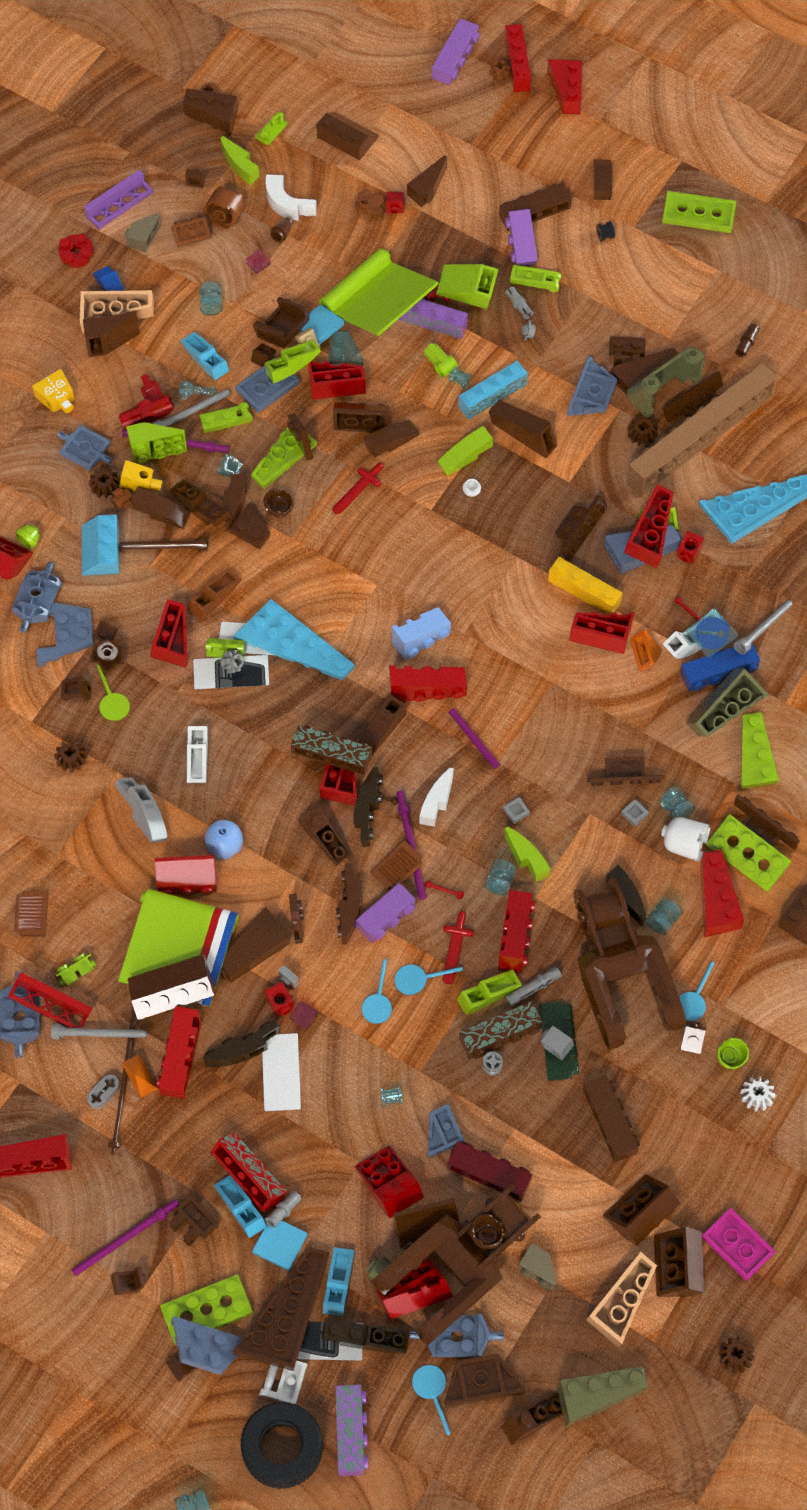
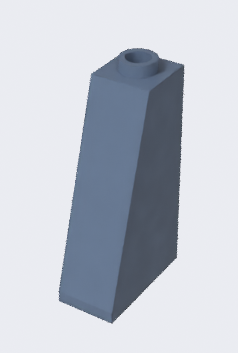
(616, 544)

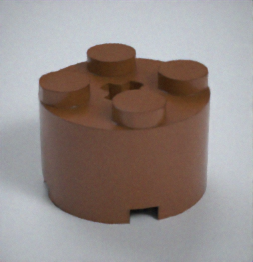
(224, 207)

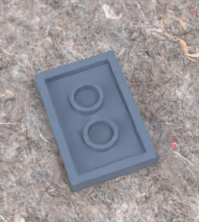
(260, 390)

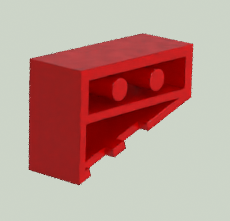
(602, 631)
(171, 638)
(338, 785)

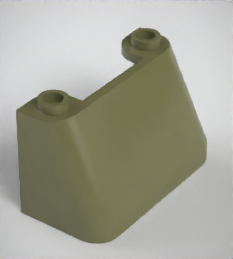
(684, 366)

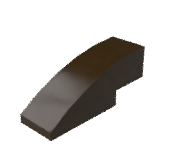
(630, 893)

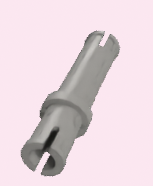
(541, 981)

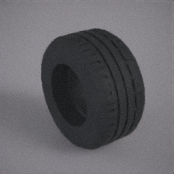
(274, 1416)

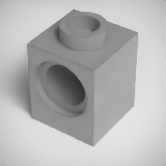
(556, 1042)

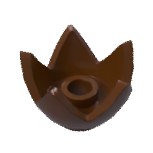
(107, 660)

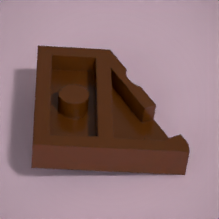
(300, 435)
(250, 528)
(296, 914)

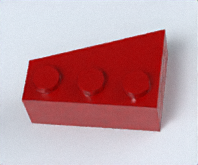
(567, 82)
(335, 380)
(415, 1291)

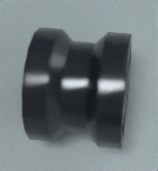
(605, 231)

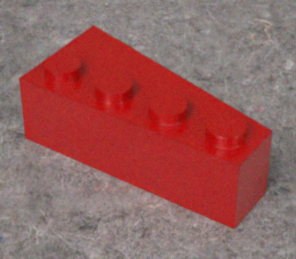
(649, 534)
(427, 683)
(719, 898)
(515, 931)
(179, 1052)
(35, 1156)

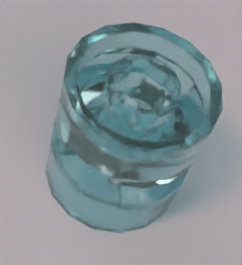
(210, 298)
(676, 803)
(501, 874)
(665, 913)
(196, 1501)

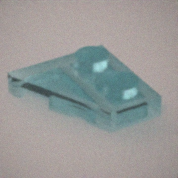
(343, 350)

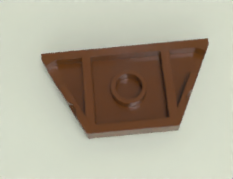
(481, 1380)

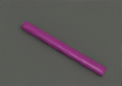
(473, 737)

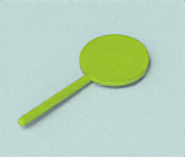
(114, 705)

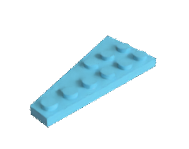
(753, 507)
(288, 638)

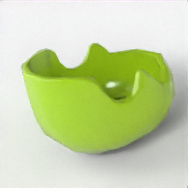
(733, 1053)

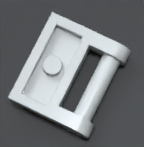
(289, 1383)

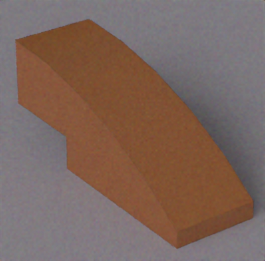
(213, 594)

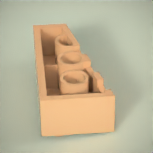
(115, 302)
(617, 1308)

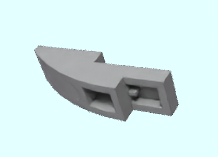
(146, 811)

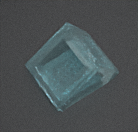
(228, 466)

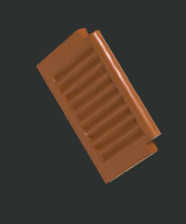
(398, 866)
(31, 913)

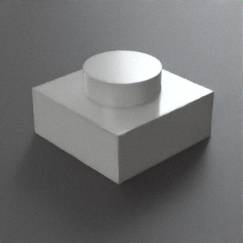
(516, 810)
(634, 813)
(288, 977)

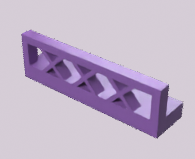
(126, 188)

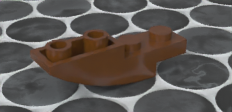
(198, 503)
(350, 905)

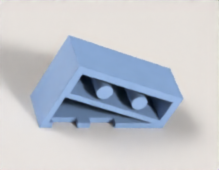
(420, 633)

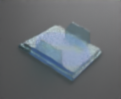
(712, 633)

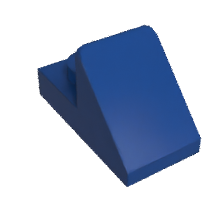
(108, 279)

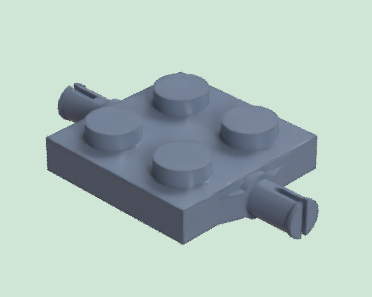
(85, 448)

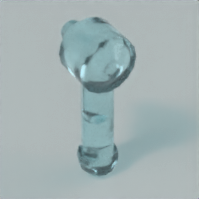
(187, 388)

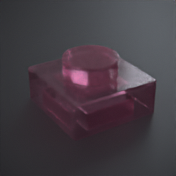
(257, 261)
(303, 1015)

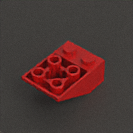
(389, 1181)

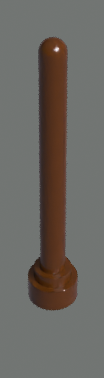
(200, 544)

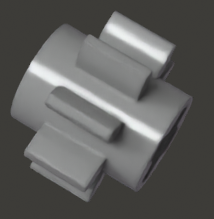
(232, 661)

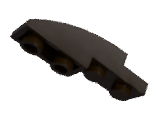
(366, 803)
(236, 1051)
(365, 1336)

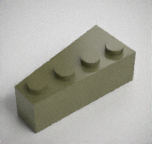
(727, 702)
(598, 1392)

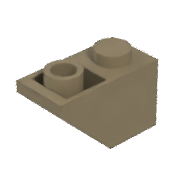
(538, 1265)

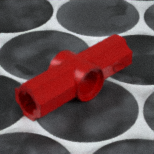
(147, 411)

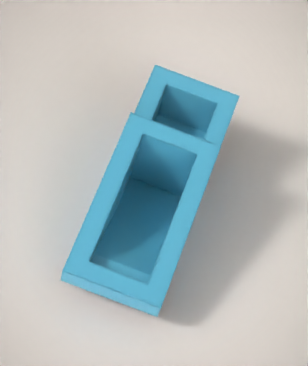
(205, 355)
(240, 1206)
(338, 1281)

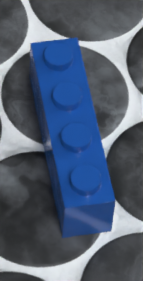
(714, 670)

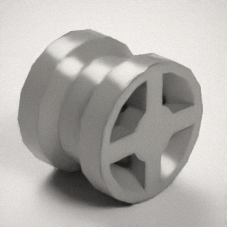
(492, 1058)

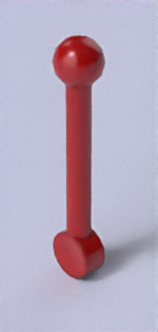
(678, 600)
(459, 894)

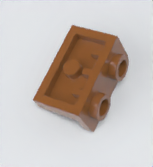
(191, 231)

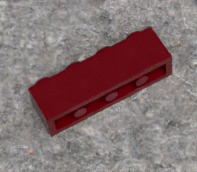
(488, 1170)

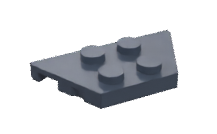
(592, 391)
(204, 1346)

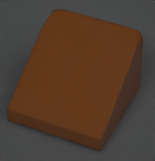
(262, 354)

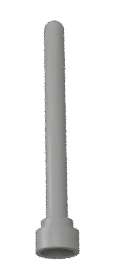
(193, 409)
(743, 645)
(59, 1031)

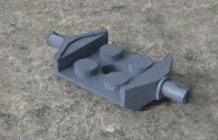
(36, 608)
(16, 1031)
(474, 1341)

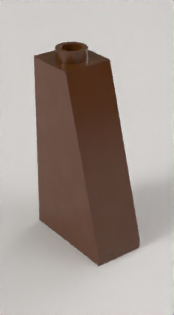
(631, 371)
(524, 427)
(255, 945)

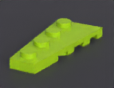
(279, 459)
(756, 754)

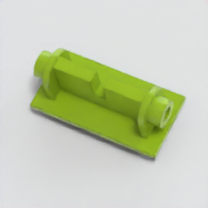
(272, 129)
(216, 647)
(68, 973)

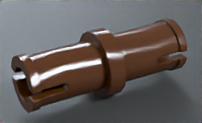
(747, 340)

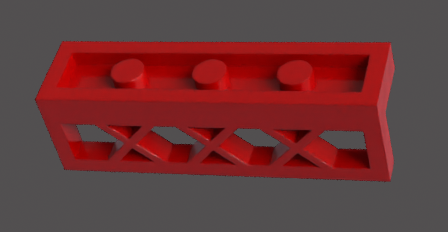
(52, 995)

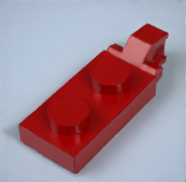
(151, 391)

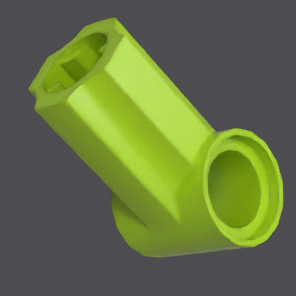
(442, 363)

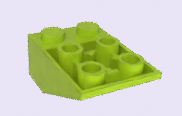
(468, 283)
(155, 441)

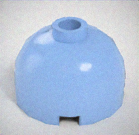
(223, 839)

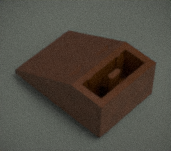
(109, 332)

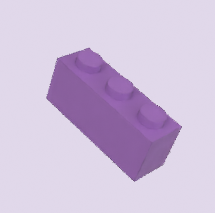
(521, 238)
(386, 913)

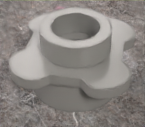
(528, 330)

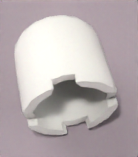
(686, 837)

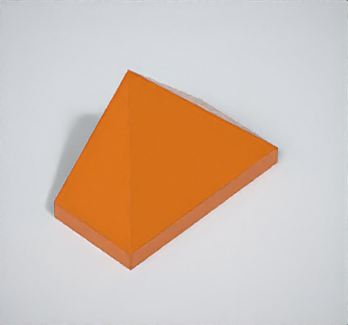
(645, 649)
(139, 1076)

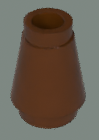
(281, 230)

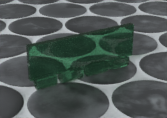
(555, 1015)

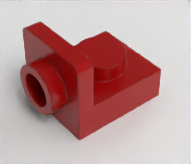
(394, 202)

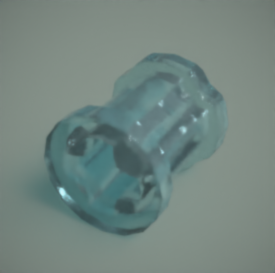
(460, 377)
(391, 1096)

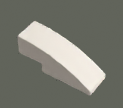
(197, 754)
(436, 799)

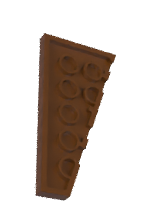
(284, 1321)

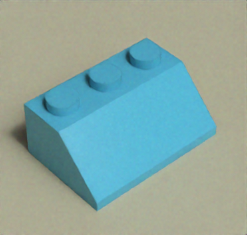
(100, 546)

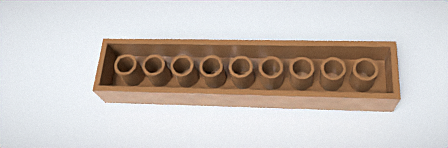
(701, 429)

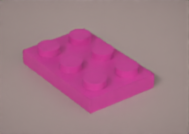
(738, 1244)

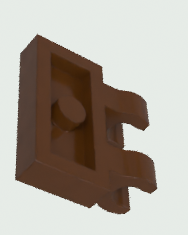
(626, 347)
(197, 1217)

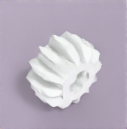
(754, 1087)

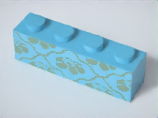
(492, 389)

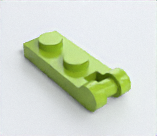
(535, 277)
(226, 418)

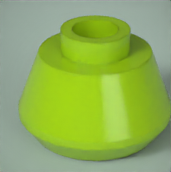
(28, 536)

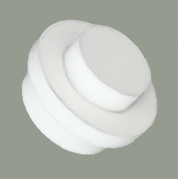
(471, 487)

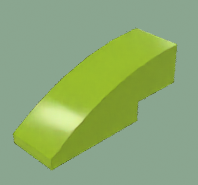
(240, 161)
(291, 360)
(466, 451)
(527, 854)
(488, 992)

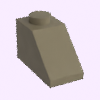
(142, 233)

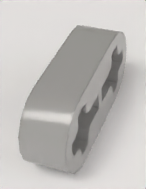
(100, 1089)

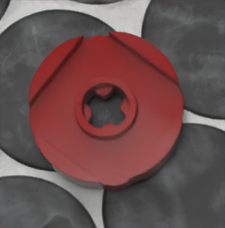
(73, 242)

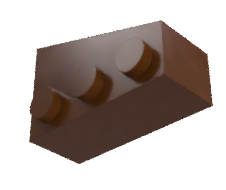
(211, 108)

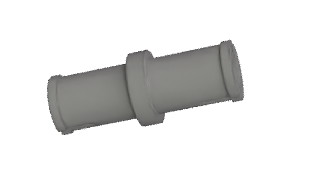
(519, 302)
(283, 1209)

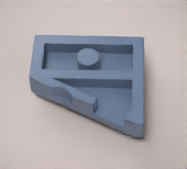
(443, 1131)

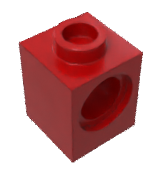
(690, 541)
(276, 992)

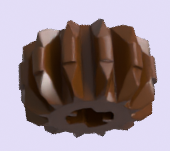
(642, 431)
(104, 482)
(63, 755)
(734, 1362)

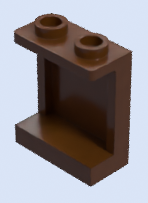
(283, 323)

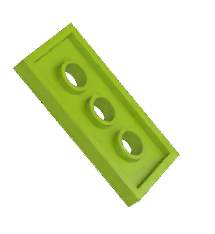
(696, 202)
(762, 851)
(210, 1296)

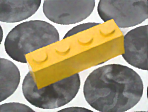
(584, 586)

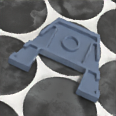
(72, 632)

